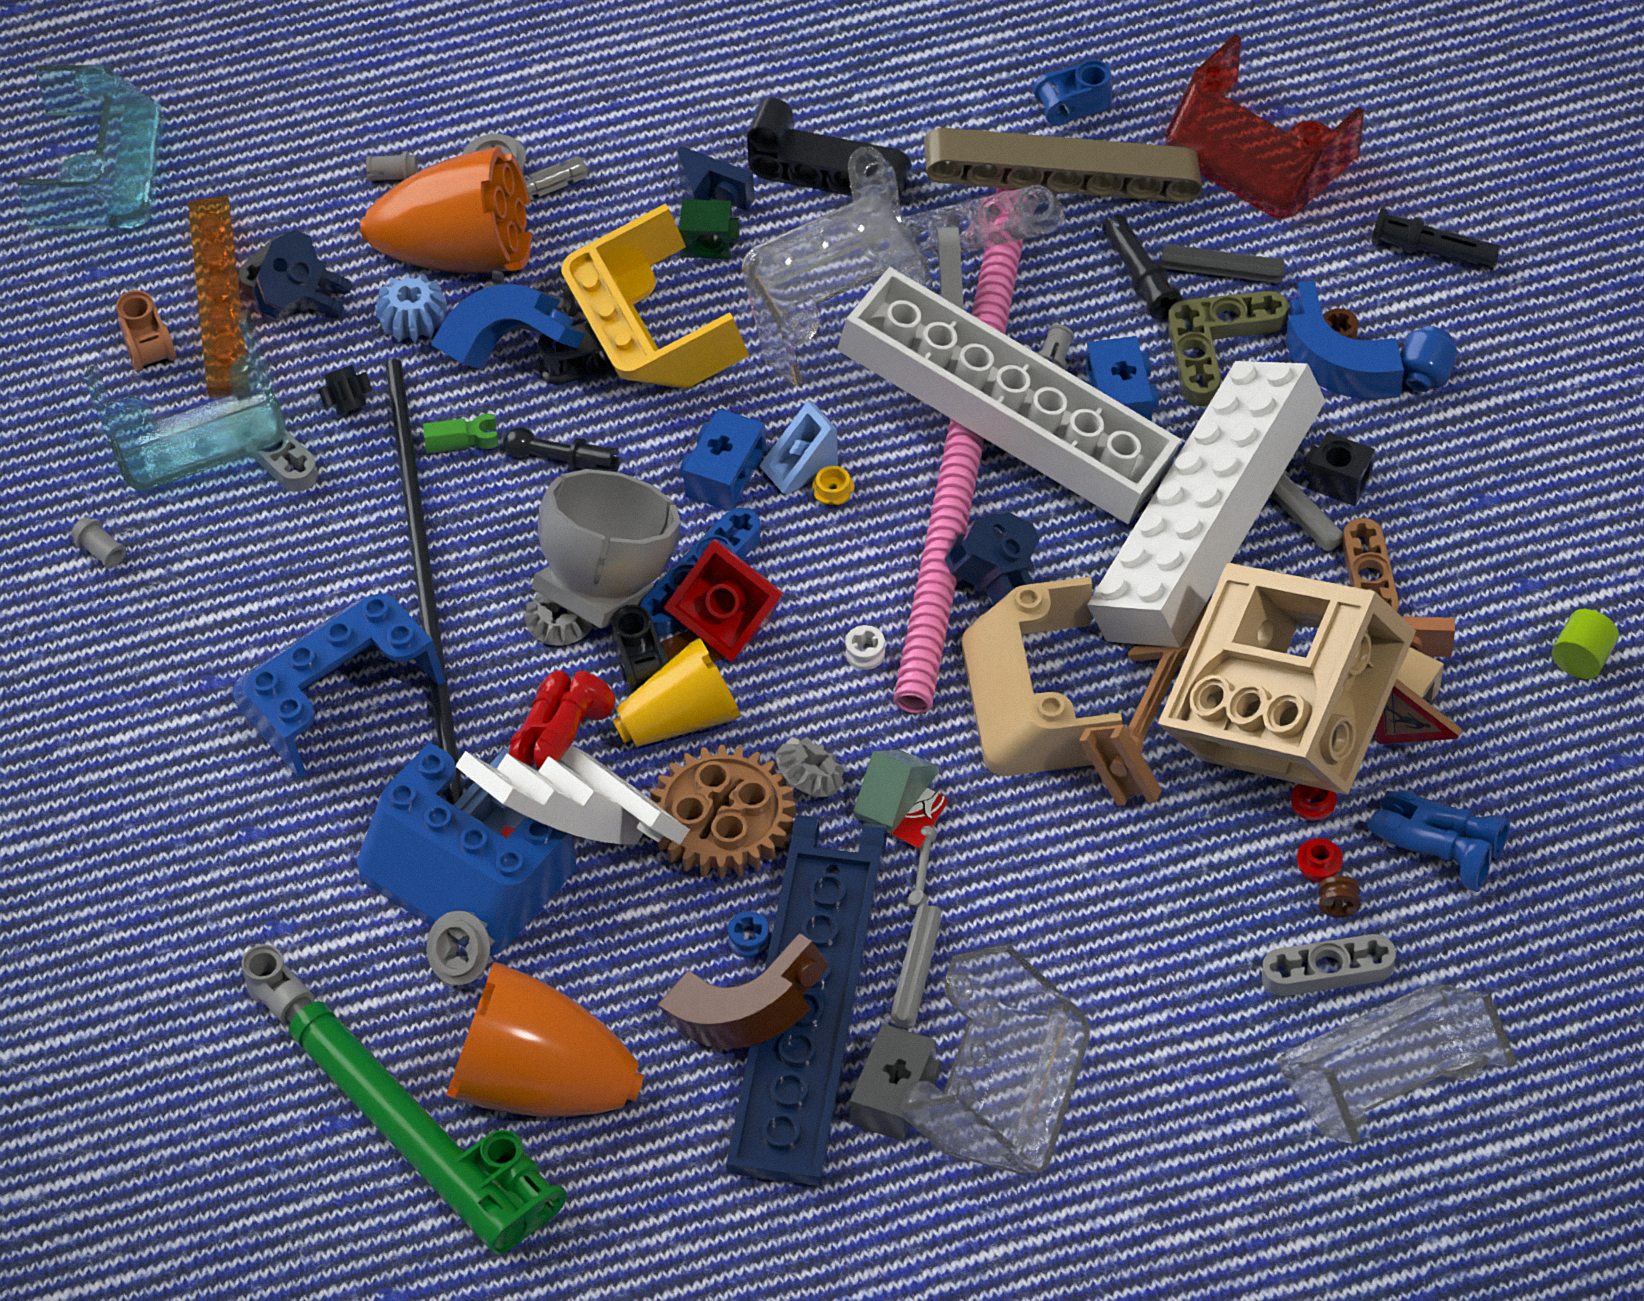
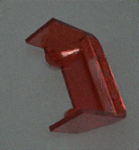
(1249, 154)

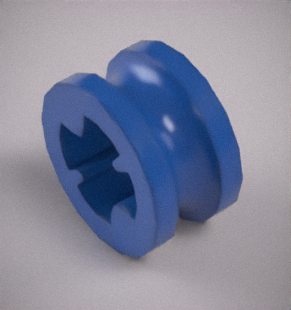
(745, 921)

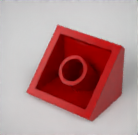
(724, 601)

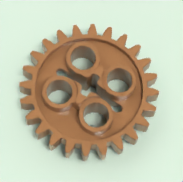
(756, 826)

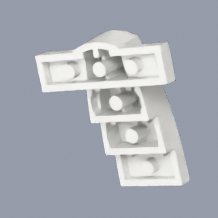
(576, 799)

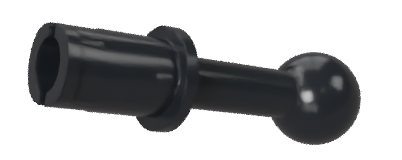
(521, 443)

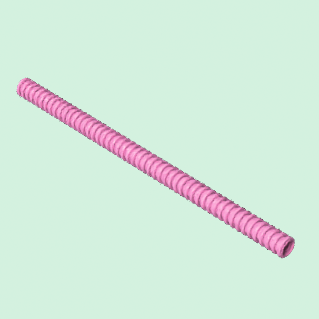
(952, 502)

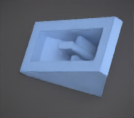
(802, 450)

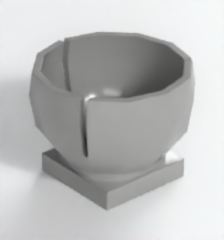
(603, 542)

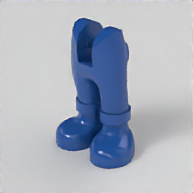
(1442, 832)

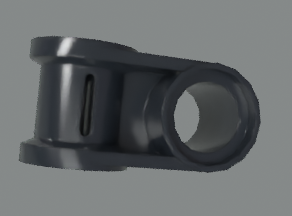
(577, 363)
(639, 653)

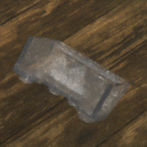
(1010, 1067)

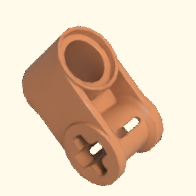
(143, 330)

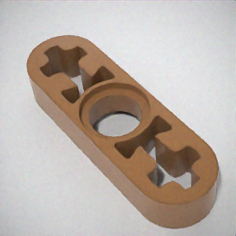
(1375, 558)

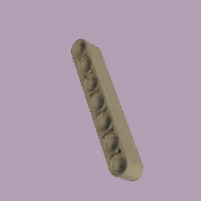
(1062, 164)

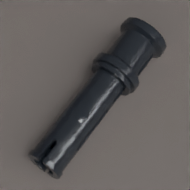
(1417, 236)
(1148, 277)

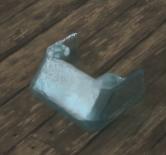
(118, 180)
(199, 438)

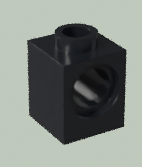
(1340, 468)

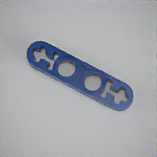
(723, 531)

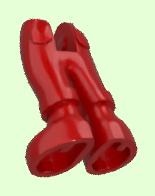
(558, 714)

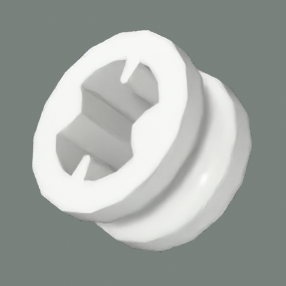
(857, 639)

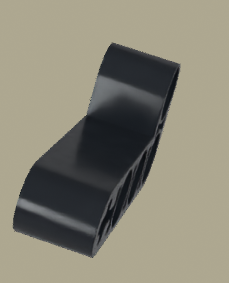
(808, 158)

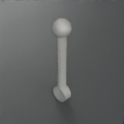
(918, 896)

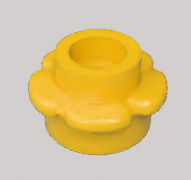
(829, 478)

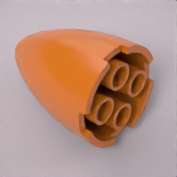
(455, 216)
(540, 1053)

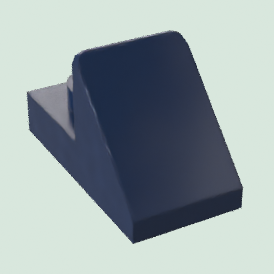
(711, 178)

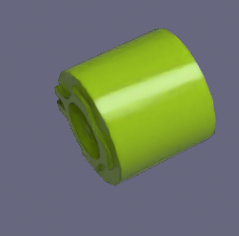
(1585, 644)

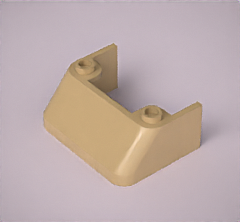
(1015, 726)

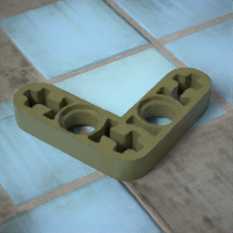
(1208, 326)

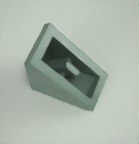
(892, 787)

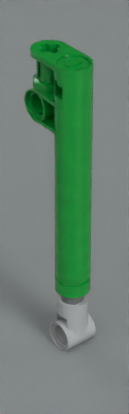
(492, 1198)

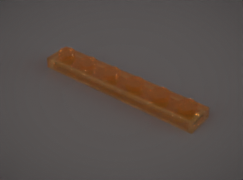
(217, 290)

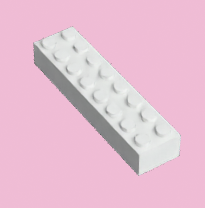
(1008, 394)
(1206, 504)

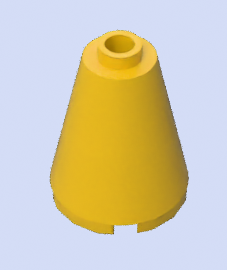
(677, 700)

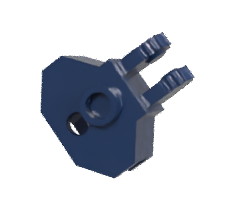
(291, 278)
(994, 559)

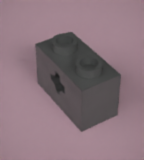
(892, 1065)

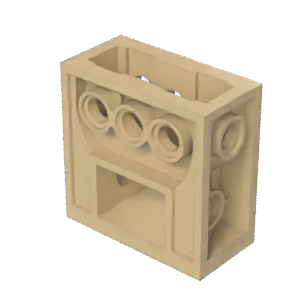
(1280, 712)

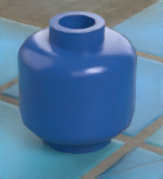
(1428, 358)

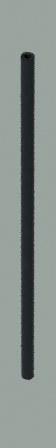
(422, 564)

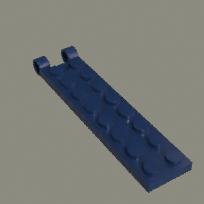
(796, 1076)

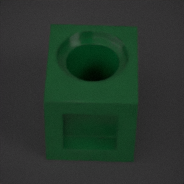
(708, 228)

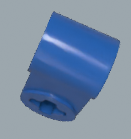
(1077, 91)

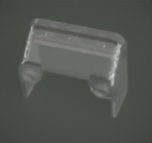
(819, 262)
(1393, 1052)

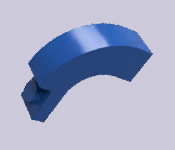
(490, 313)
(1340, 363)

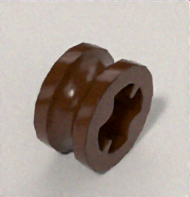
(1342, 318)
(1339, 896)

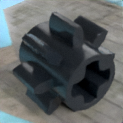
(345, 389)

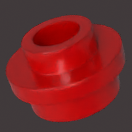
(1309, 810)
(1315, 869)

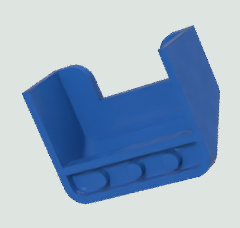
(272, 691)
(446, 861)

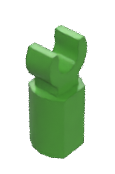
(460, 434)

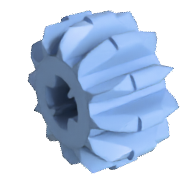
(411, 307)

